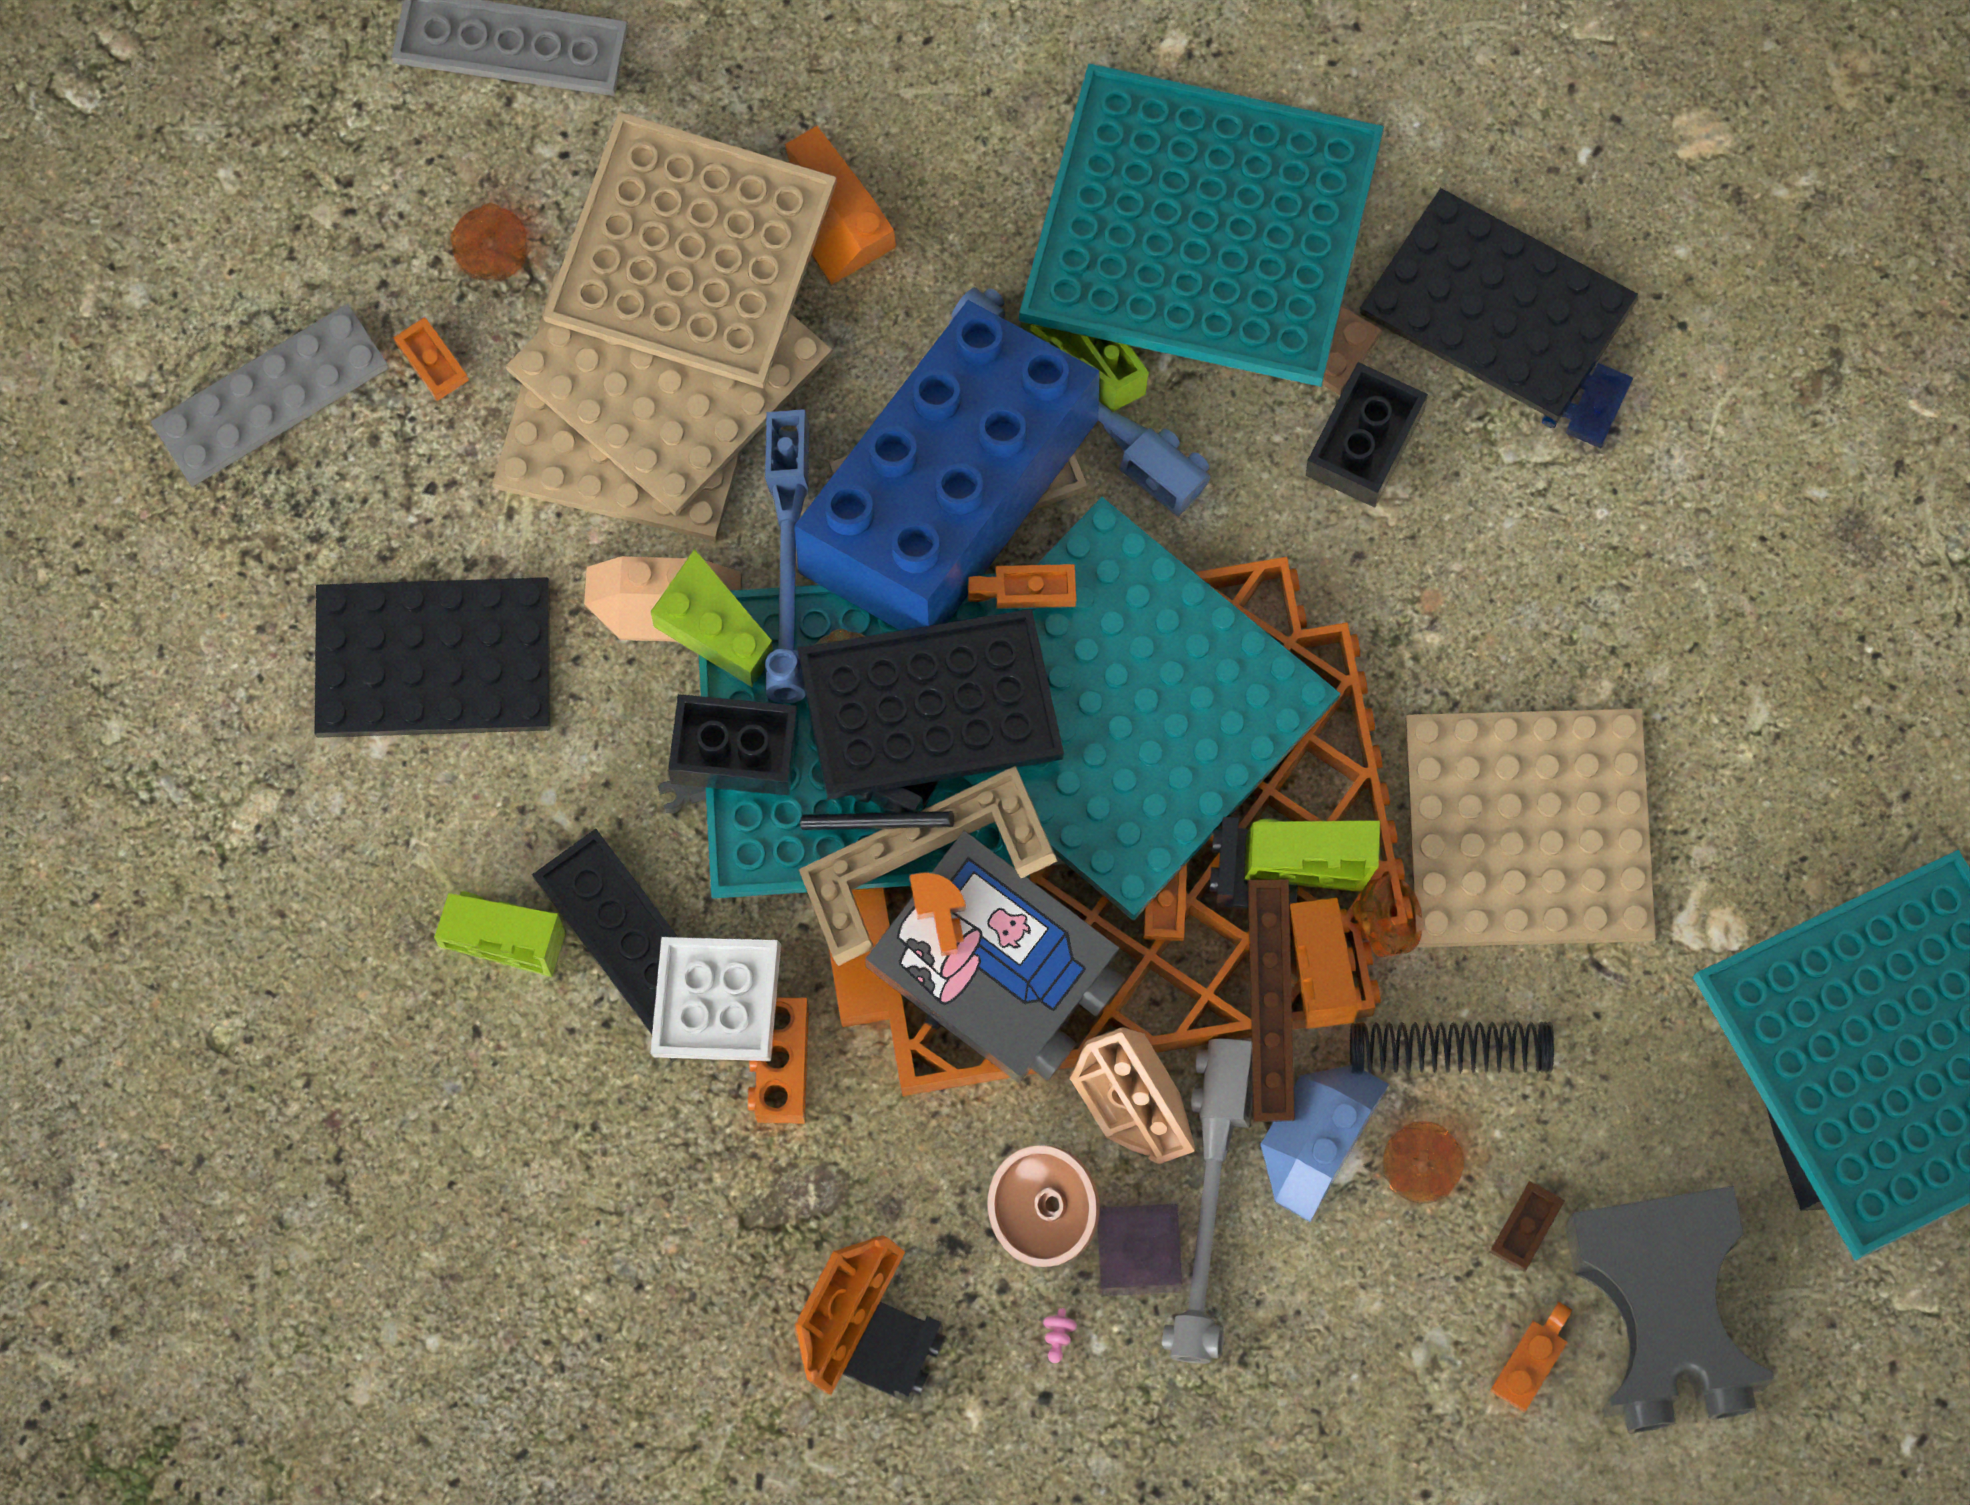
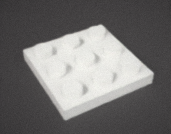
(716, 999)

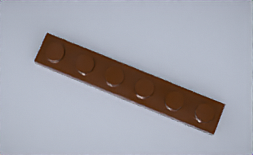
(1270, 1000)

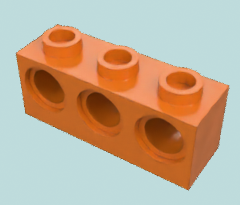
(790, 1078)

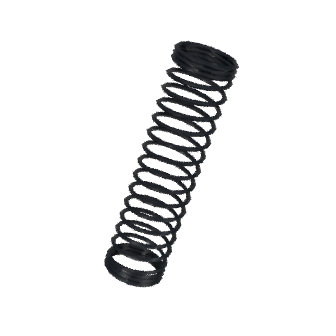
(1543, 1045)

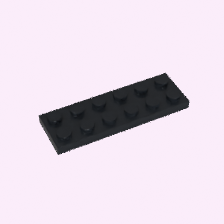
(609, 918)

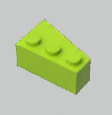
(1121, 371)
(711, 621)
(1313, 852)
(501, 932)

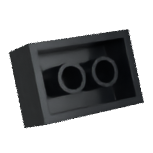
(1366, 434)
(733, 744)

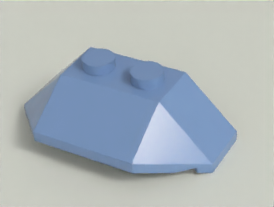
(1327, 1122)

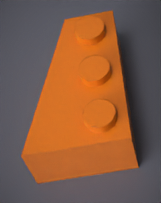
(1324, 963)

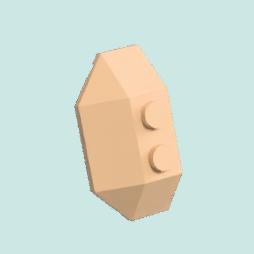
(628, 587)
(1133, 1095)

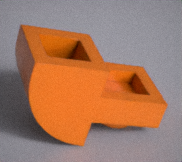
(939, 898)

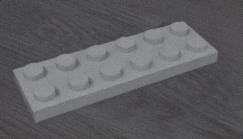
(512, 43)
(269, 395)

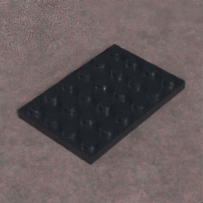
(1499, 304)
(432, 657)
(929, 704)

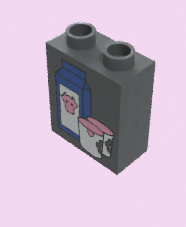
(1015, 973)

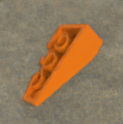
(854, 225)

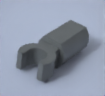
(683, 795)

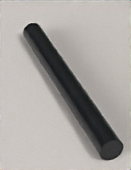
(877, 820)

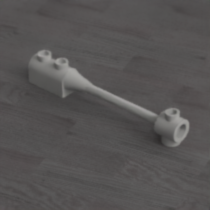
(1222, 1105)

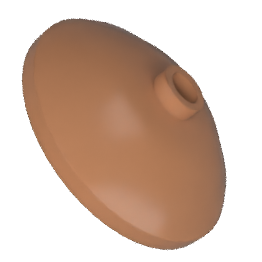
(1023, 1208)

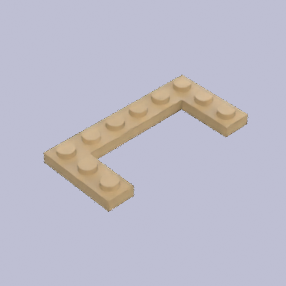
(832, 878)

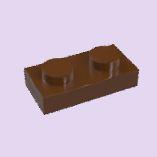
(1527, 1226)

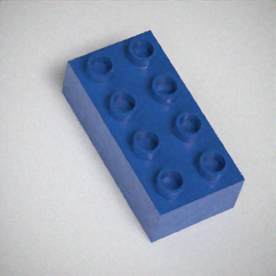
(947, 471)

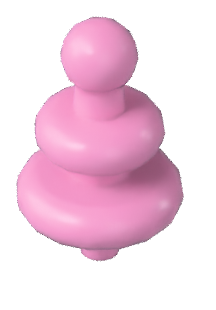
(1058, 1338)

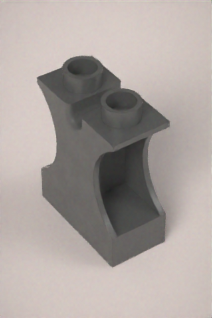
(1661, 1273)

